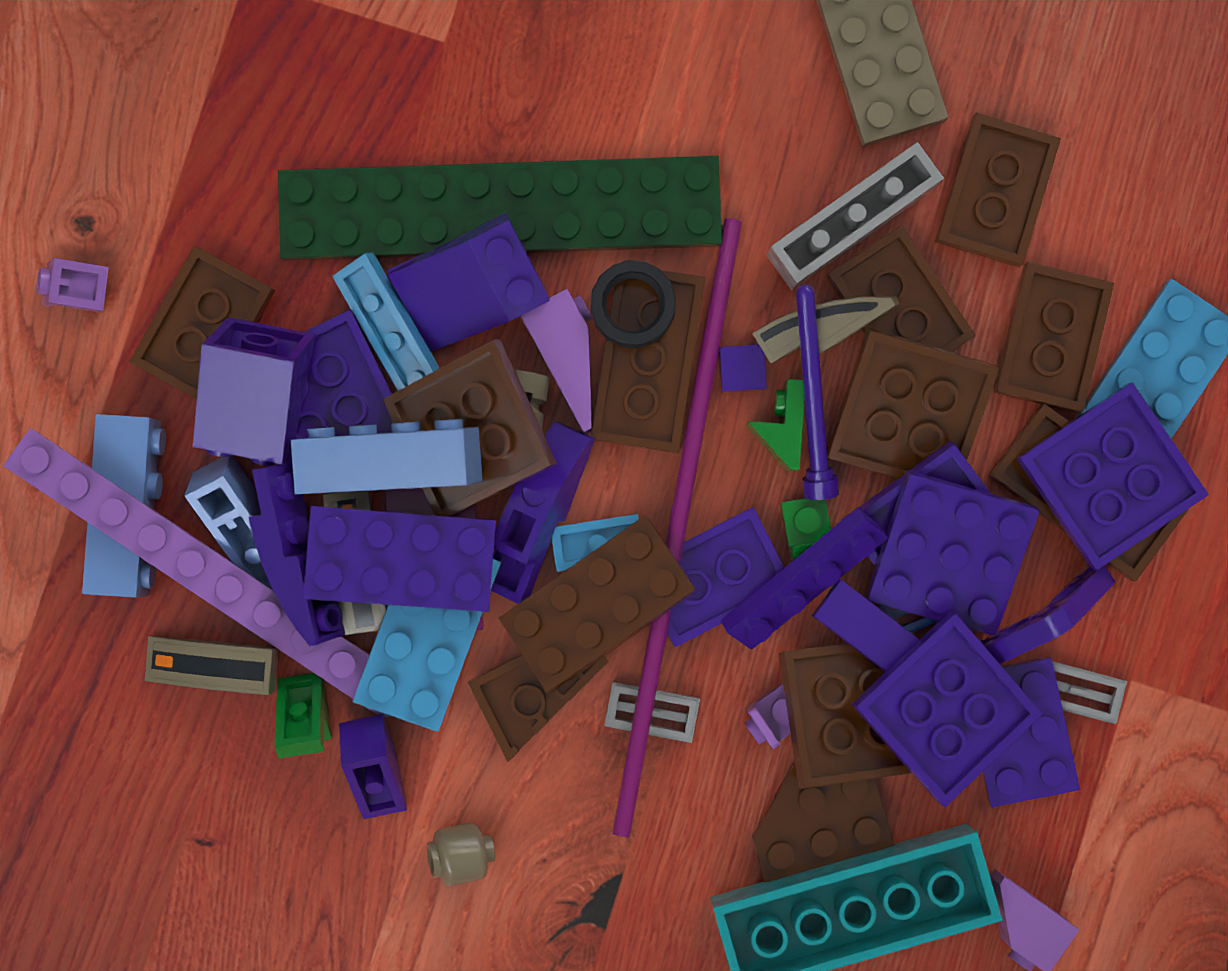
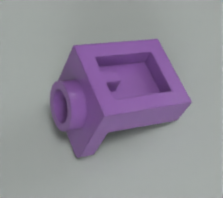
(72, 285)
(769, 717)

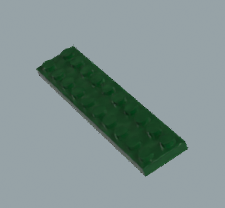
(548, 202)

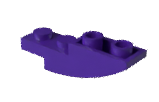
(534, 512)
(282, 547)

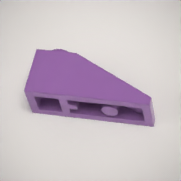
(563, 342)

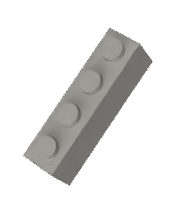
(854, 216)

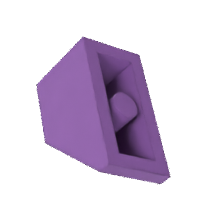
(1030, 926)

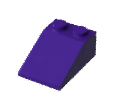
(470, 284)

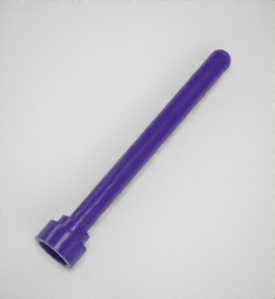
(819, 479)

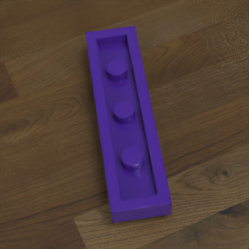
(804, 579)

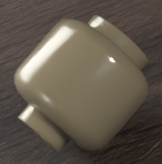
(460, 854)

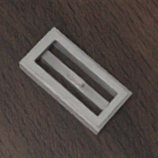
(1114, 700)
(690, 718)

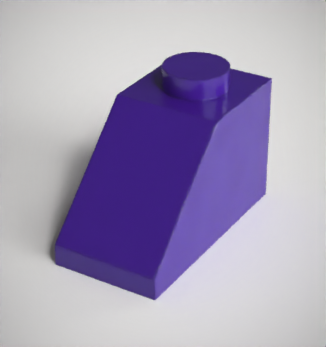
(371, 766)

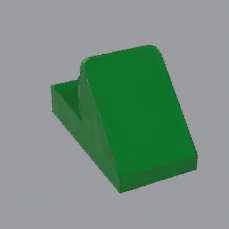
(784, 439)
(804, 524)
(301, 716)

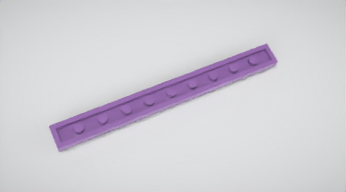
(180, 557)

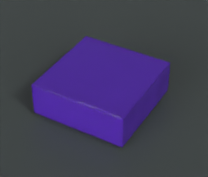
(742, 368)

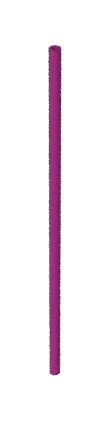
(678, 523)

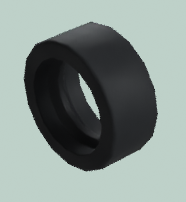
(633, 270)

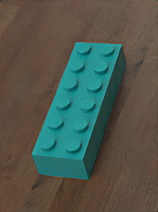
(860, 906)

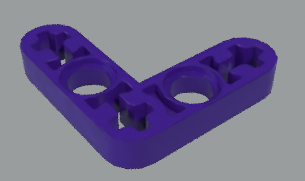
(1054, 619)

